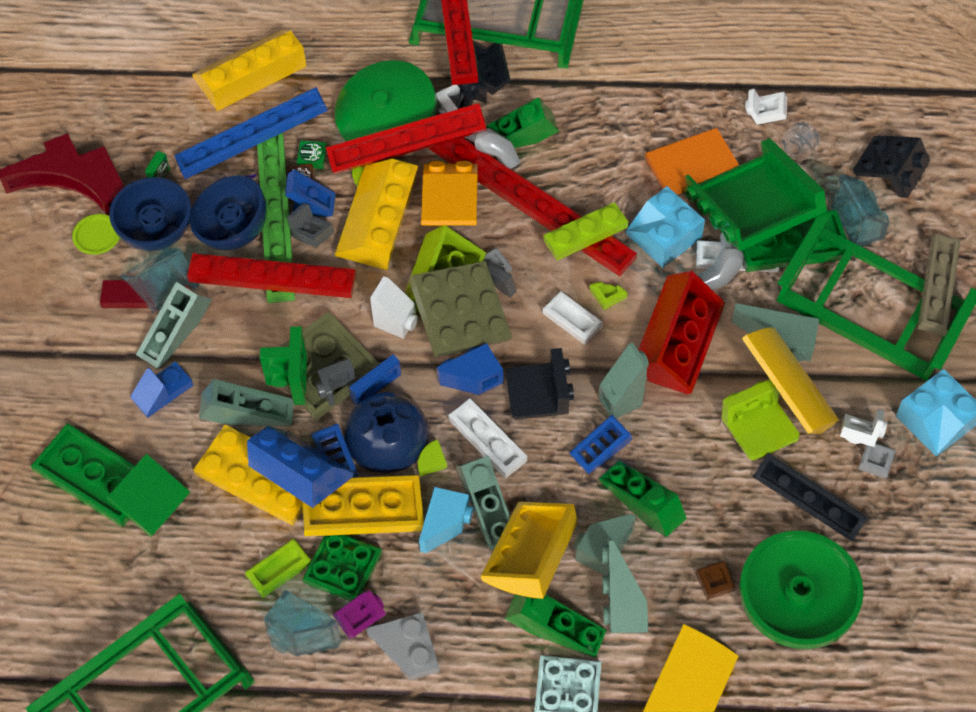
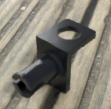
(471, 92)

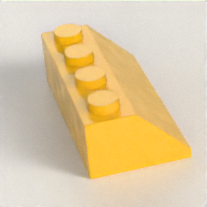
(251, 69)
(377, 213)

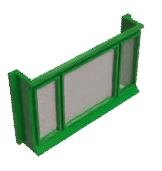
(521, 23)

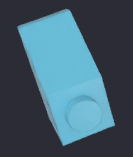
(444, 518)

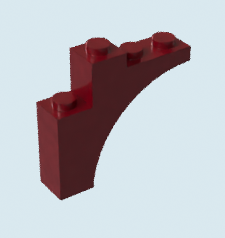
(63, 168)

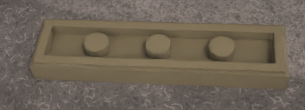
(939, 284)

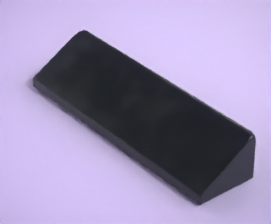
(811, 496)

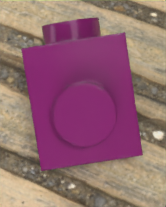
(360, 613)

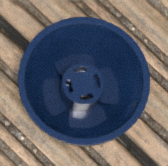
(229, 213)
(151, 214)
(389, 444)

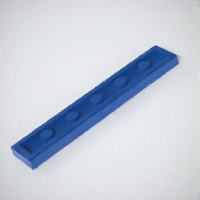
(250, 133)

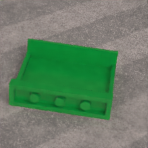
(758, 197)

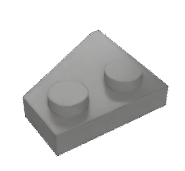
(407, 645)

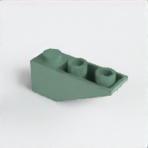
(625, 383)
(485, 497)
(626, 603)

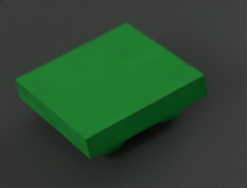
(148, 495)
(342, 566)

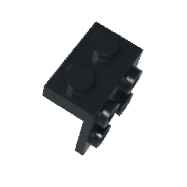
(894, 158)
(540, 388)

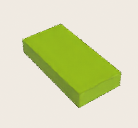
(278, 568)

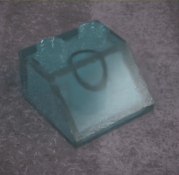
(859, 211)
(300, 627)

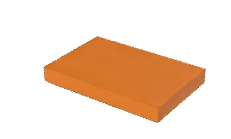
(699, 156)

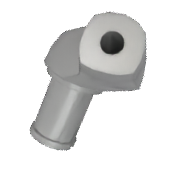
(496, 145)
(725, 266)

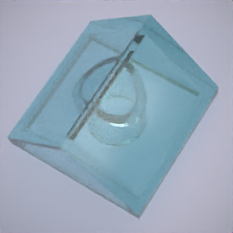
(157, 276)

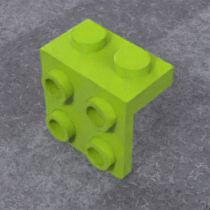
(758, 420)

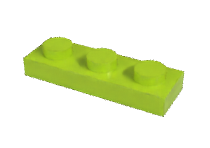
(585, 231)

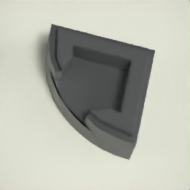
(502, 280)

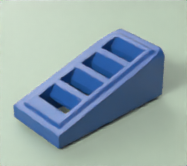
(610, 423)
(331, 432)

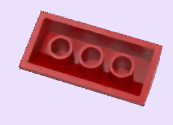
(680, 331)

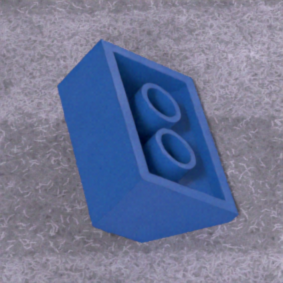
(295, 465)

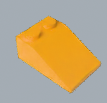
(449, 193)

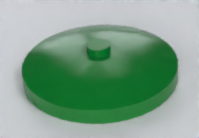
(384, 98)
(801, 589)

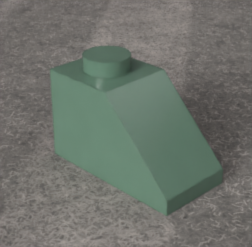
(589, 544)

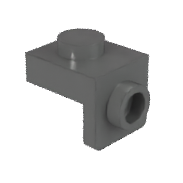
(307, 227)
(332, 377)

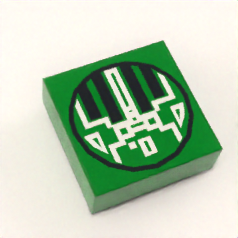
(312, 153)
(158, 166)

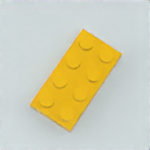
(227, 468)
(368, 507)

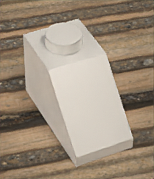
(392, 309)

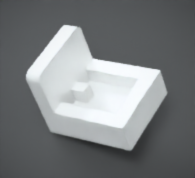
(447, 99)
(766, 108)
(863, 431)

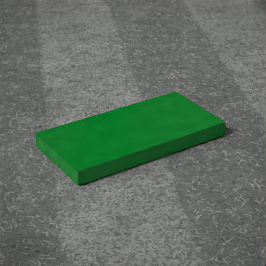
(781, 248)
(84, 470)

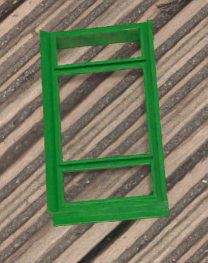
(853, 332)
(135, 637)

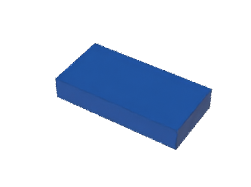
(375, 379)

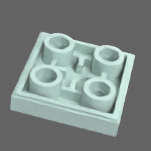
(567, 685)

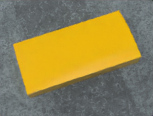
(791, 380)
(531, 548)
(692, 674)

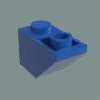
(471, 372)

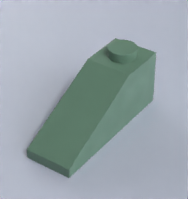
(173, 323)
(796, 330)
(242, 405)

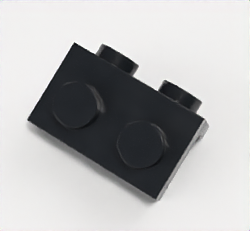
(491, 66)

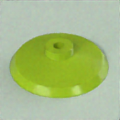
(94, 234)

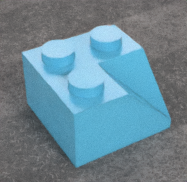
(666, 227)
(938, 412)

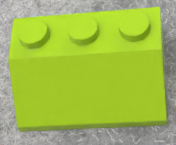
(444, 250)

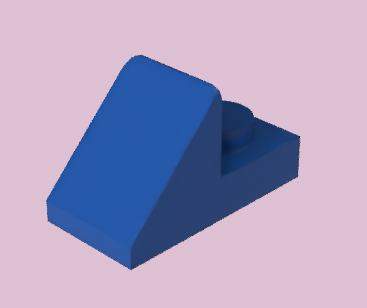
(305, 190)
(158, 390)

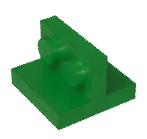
(287, 365)

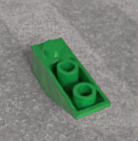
(526, 124)
(645, 498)
(556, 623)

